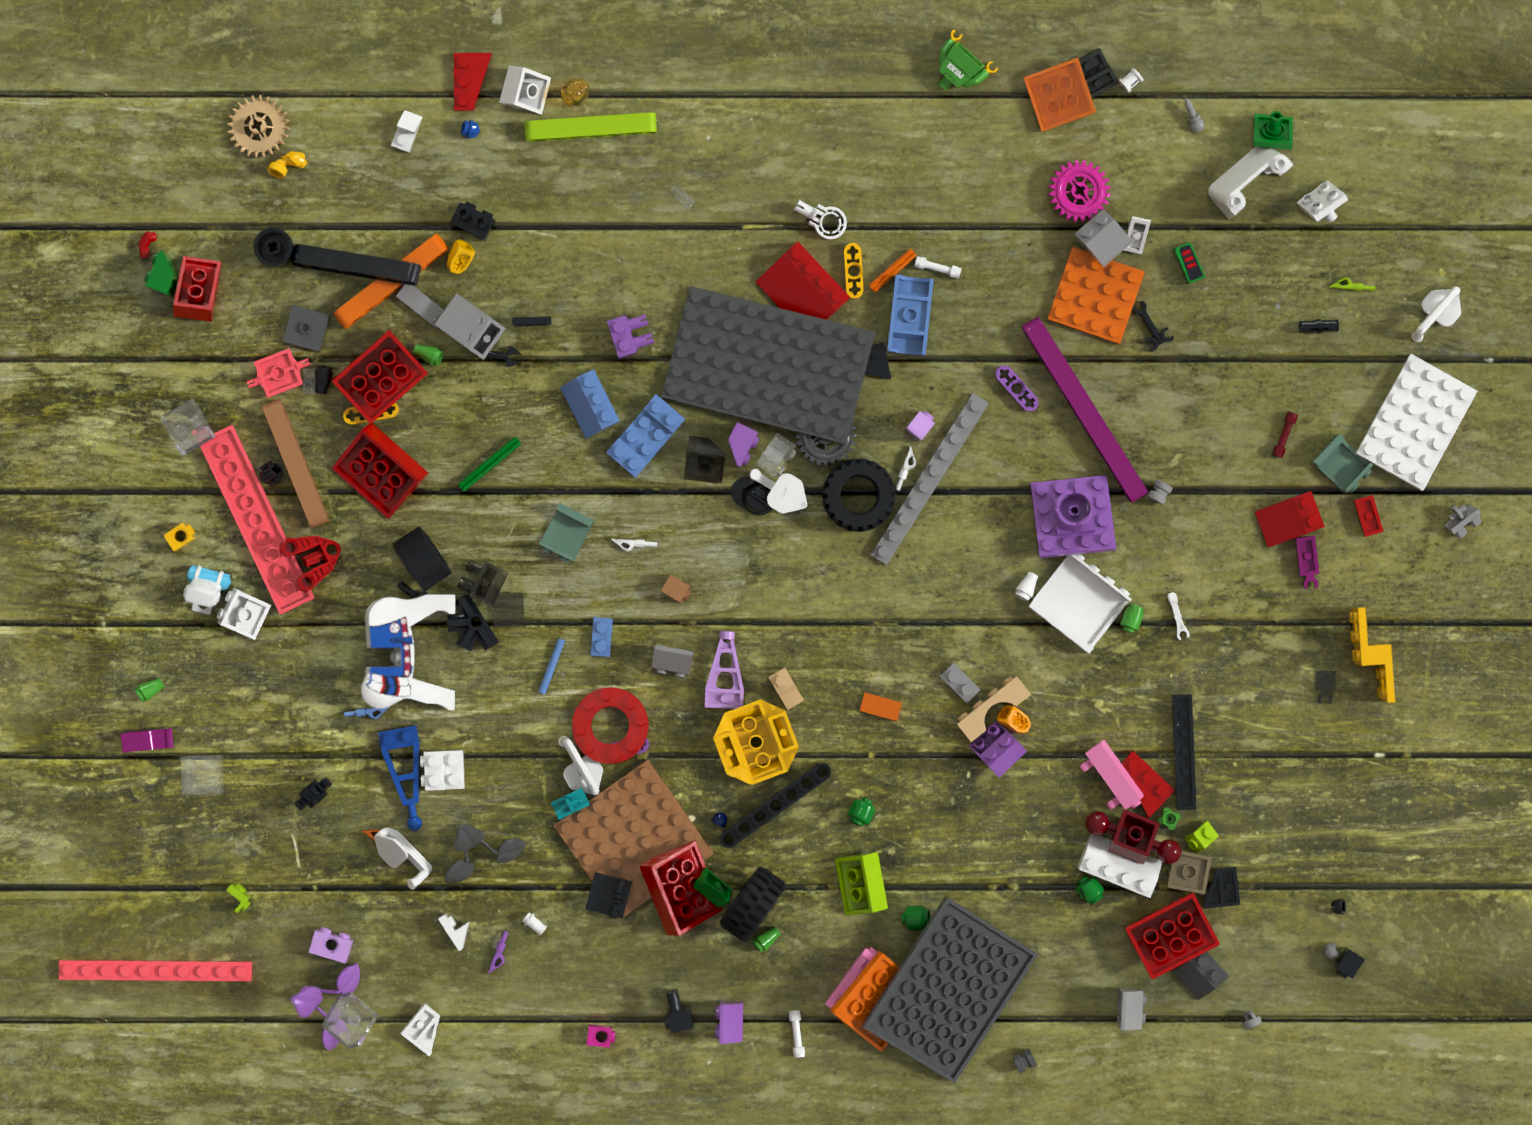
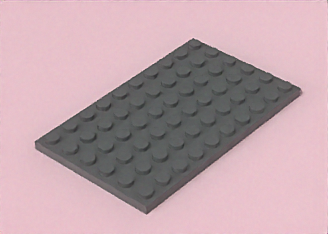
(768, 365)

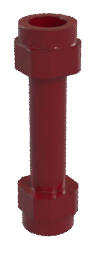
(1290, 419)

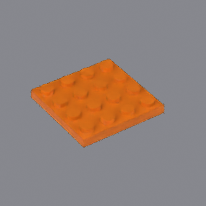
(1095, 296)
(862, 996)

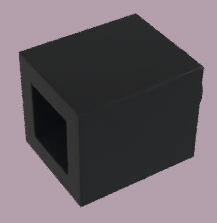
(1348, 963)

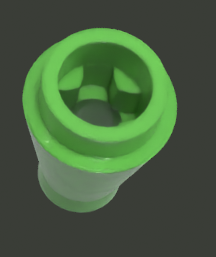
(429, 354)
(149, 689)
(766, 939)

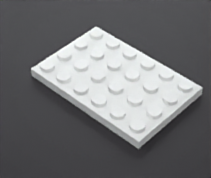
(1416, 422)

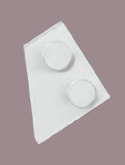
(422, 1028)

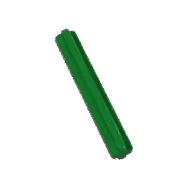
(488, 464)

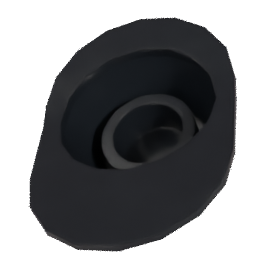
(751, 496)

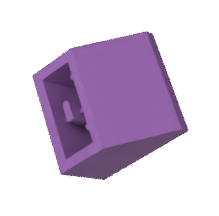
(741, 441)
(997, 748)
(731, 1022)

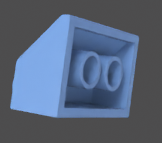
(590, 404)

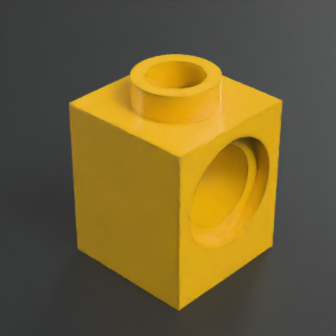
(171, 536)

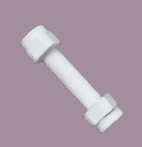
(921, 263)
(798, 1049)

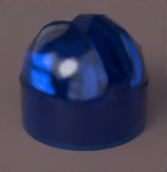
(719, 819)

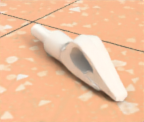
(904, 471)
(633, 543)

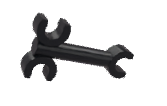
(1158, 338)

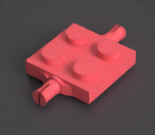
(278, 373)

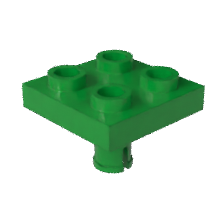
(1273, 131)

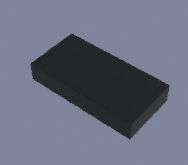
(532, 321)

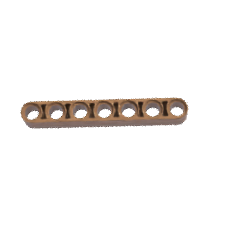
(295, 463)

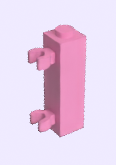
(1114, 775)
(853, 972)

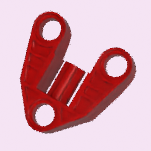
(304, 544)

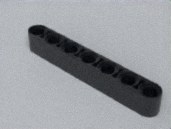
(356, 264)
(769, 813)

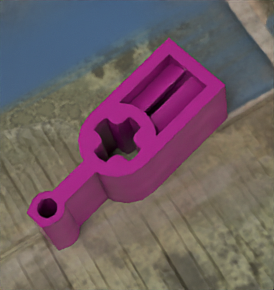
(147, 740)

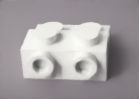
(243, 613)
(443, 770)

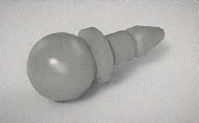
(1196, 123)

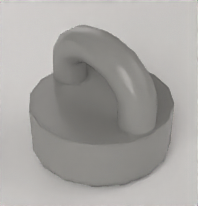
(1254, 1021)

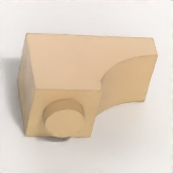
(786, 688)

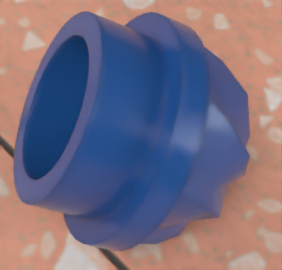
(470, 129)

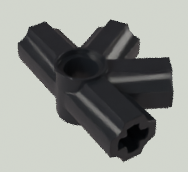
(463, 623)

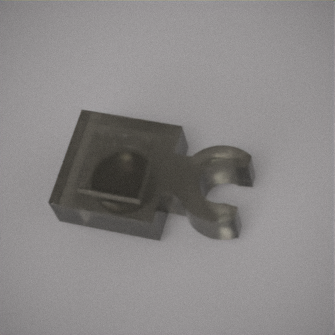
(1325, 682)

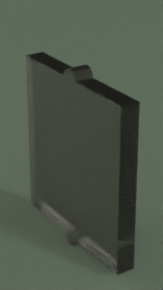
(508, 611)

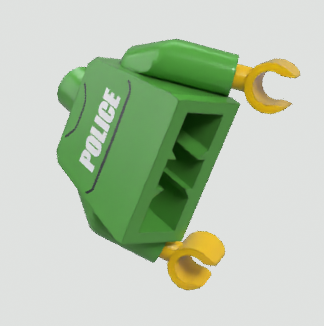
(960, 65)

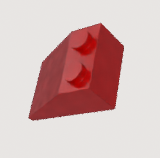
(197, 289)
(1289, 519)

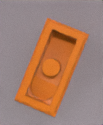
(880, 706)

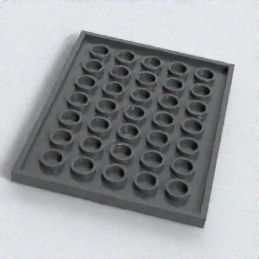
(949, 989)

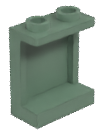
(1341, 464)

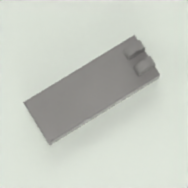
(420, 303)

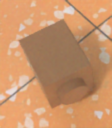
(676, 589)

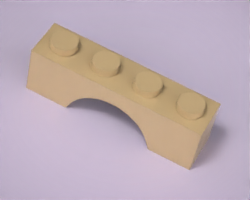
(973, 723)

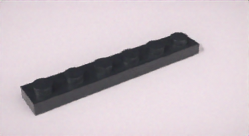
(1184, 752)

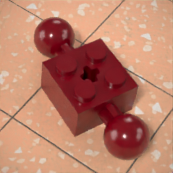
(1144, 835)

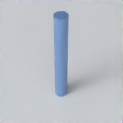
(551, 666)

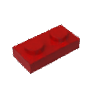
(1368, 516)

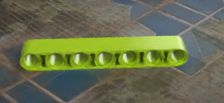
(590, 127)

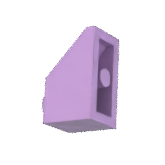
(920, 425)

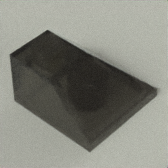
(704, 461)

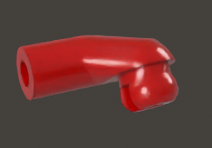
(144, 242)

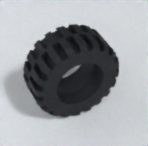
(858, 521)
(752, 904)

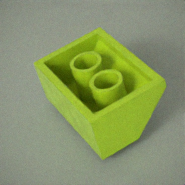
(861, 883)

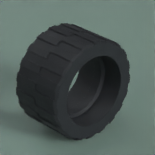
(422, 558)

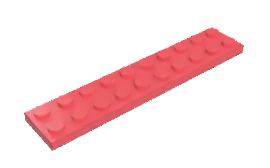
(255, 519)

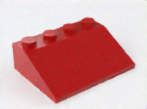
(802, 285)
(379, 376)
(379, 470)
(671, 884)
(1171, 935)

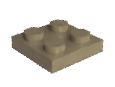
(1190, 873)

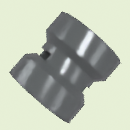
(1026, 1060)

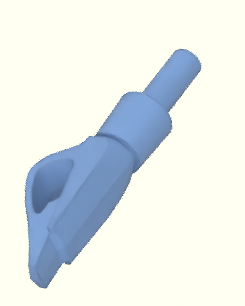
(366, 711)

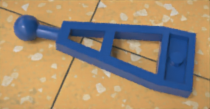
(397, 739)

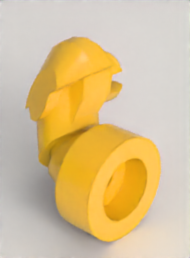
(278, 168)

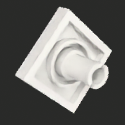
(1323, 202)

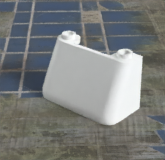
(1226, 189)

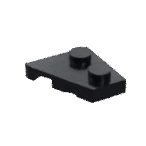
(1223, 889)

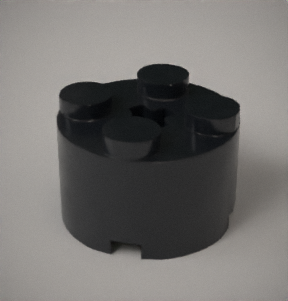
(270, 237)

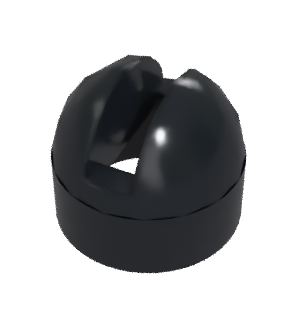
(1339, 906)

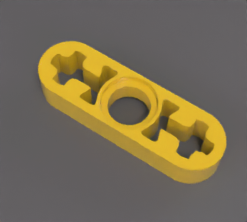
(858, 284)
(358, 419)

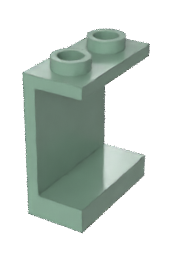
(566, 533)

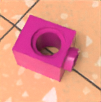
(592, 1039)

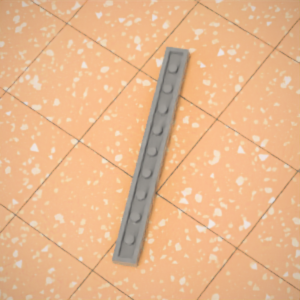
(929, 478)

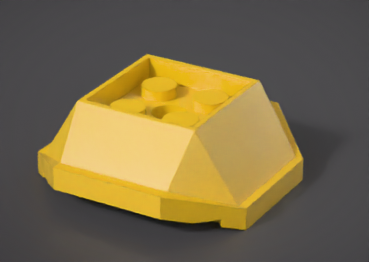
(755, 763)

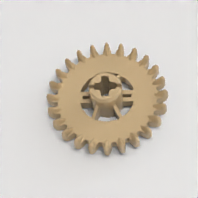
(250, 109)

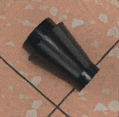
(323, 378)

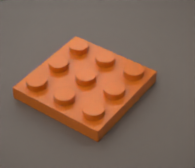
(1060, 94)

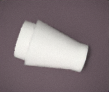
(1026, 588)

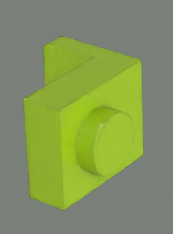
(1201, 837)
(240, 894)

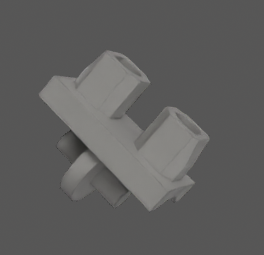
(1461, 517)

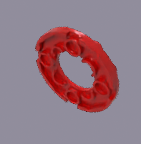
(619, 751)

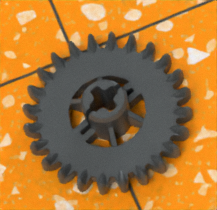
(825, 456)

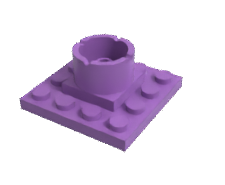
(1066, 533)

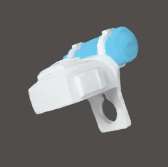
(205, 587)

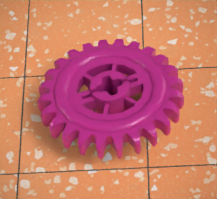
(1068, 175)

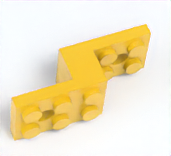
(1372, 654)

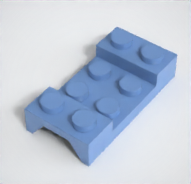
(910, 315)
(645, 436)

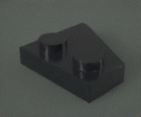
(878, 362)

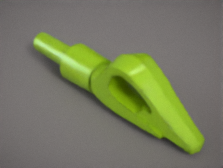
(1351, 286)

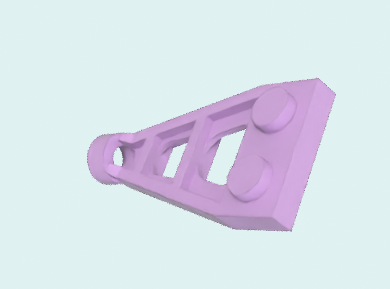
(719, 697)

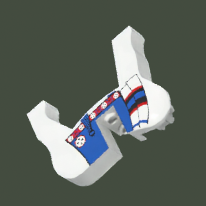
(389, 627)

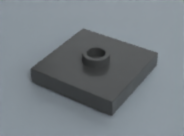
(306, 328)

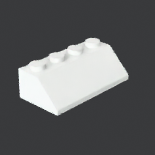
(1118, 869)

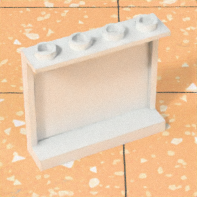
(1080, 601)

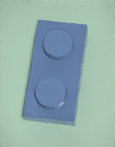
(601, 636)

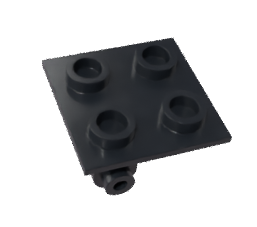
(608, 895)

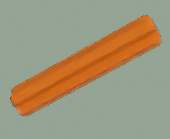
(891, 271)

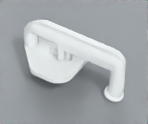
(1441, 307)
(785, 494)
(583, 771)
(397, 849)

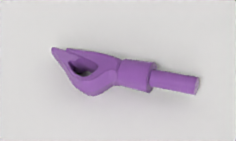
(498, 953)

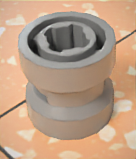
(1160, 492)

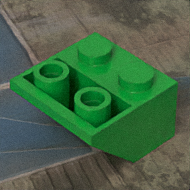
(163, 274)

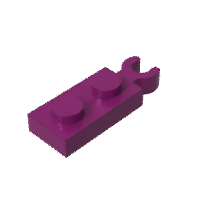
(1307, 559)

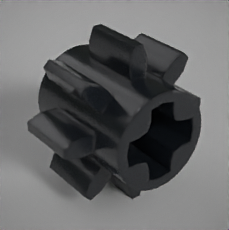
(270, 473)

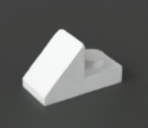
(406, 131)
(1137, 232)
(457, 935)

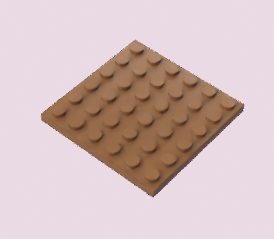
(629, 827)

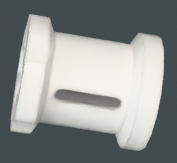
(1131, 80)

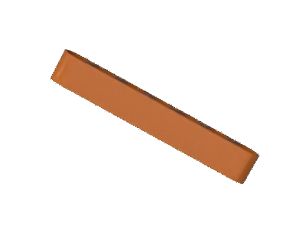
(380, 290)

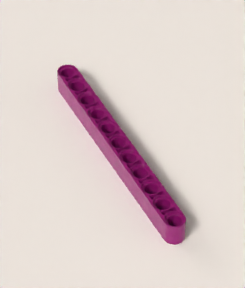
(1084, 409)

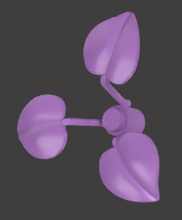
(309, 997)

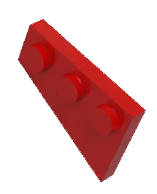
(468, 78)
(1151, 784)

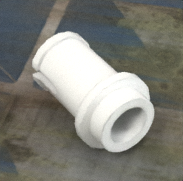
(535, 924)

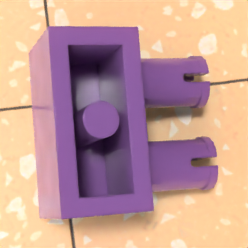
(621, 334)

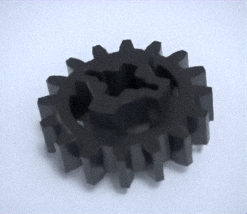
(313, 794)

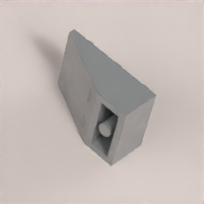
(469, 326)

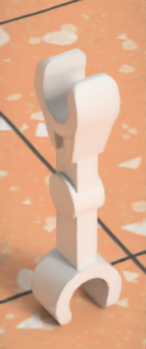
(1172, 597)

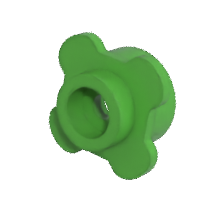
(1174, 818)

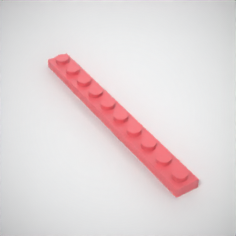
(155, 970)

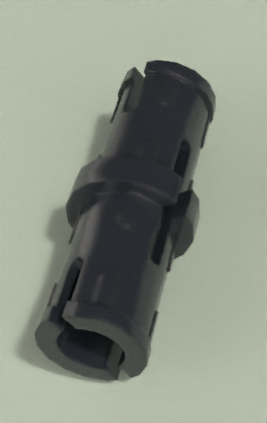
(1319, 326)

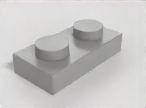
(959, 682)

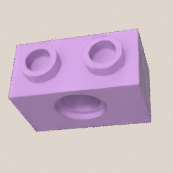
(320, 948)

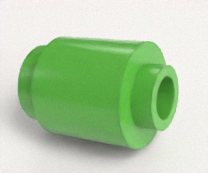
(1132, 618)

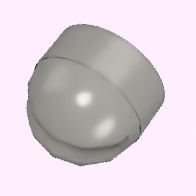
(1331, 951)

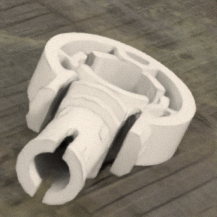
(811, 212)

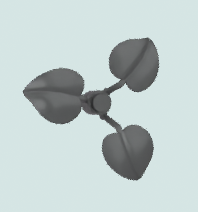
(469, 837)

